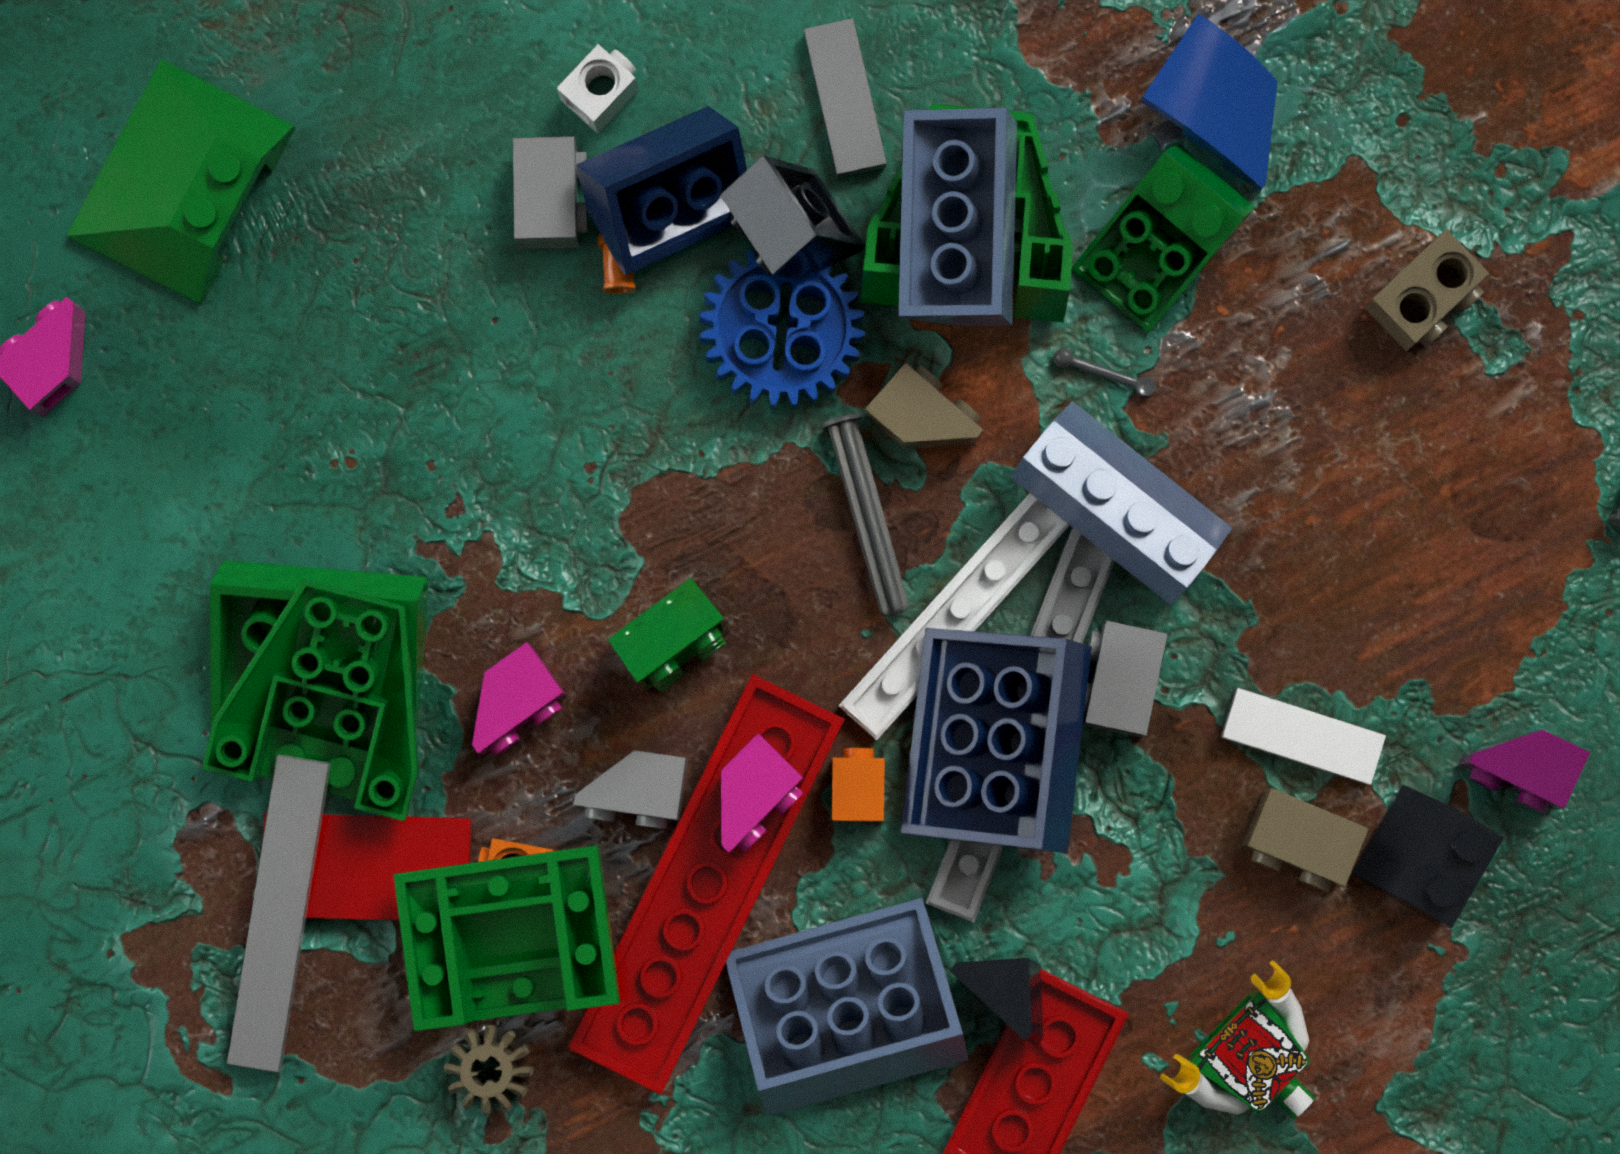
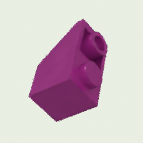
(1533, 765)

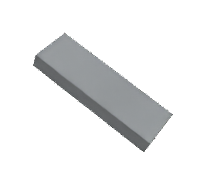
(845, 98)

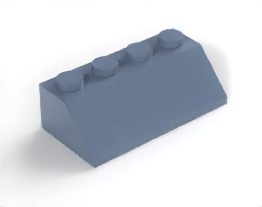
(958, 216)
(1121, 502)

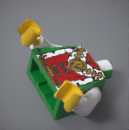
(1251, 1054)

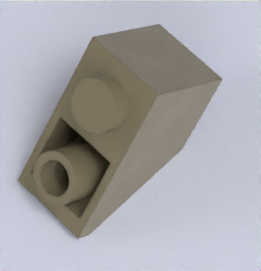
(919, 415)

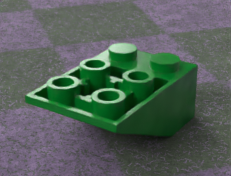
(1162, 236)
(670, 636)

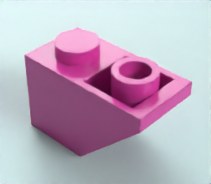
(47, 359)
(511, 697)
(751, 789)

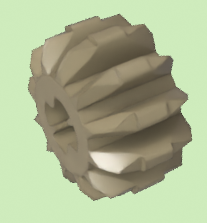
(493, 1087)

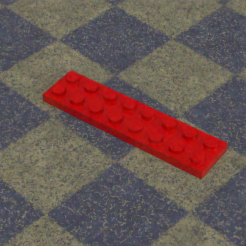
(700, 897)

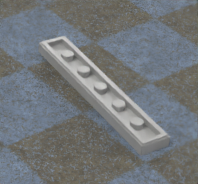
(279, 913)

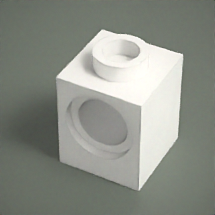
(599, 109)

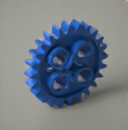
(825, 332)

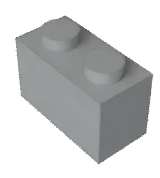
(548, 193)
(1123, 678)

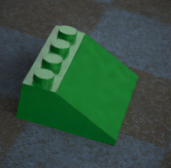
(252, 596)

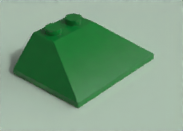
(178, 180)
(506, 938)

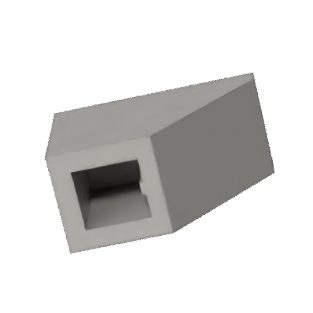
(638, 785)

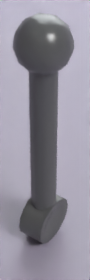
(1143, 386)

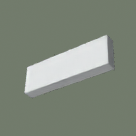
(1303, 736)

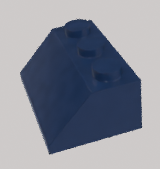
(663, 187)

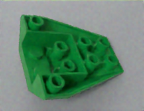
(327, 690)

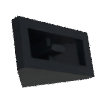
(1009, 990)

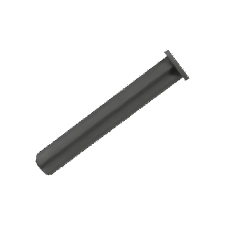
(867, 513)

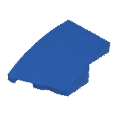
(1218, 99)

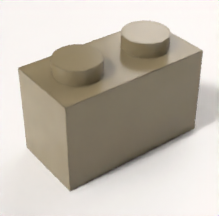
(1304, 839)

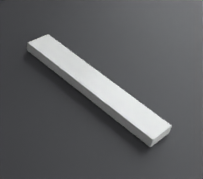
(959, 606)

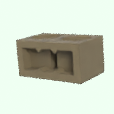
(1420, 284)

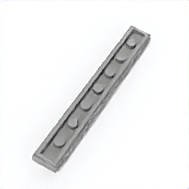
(1064, 615)

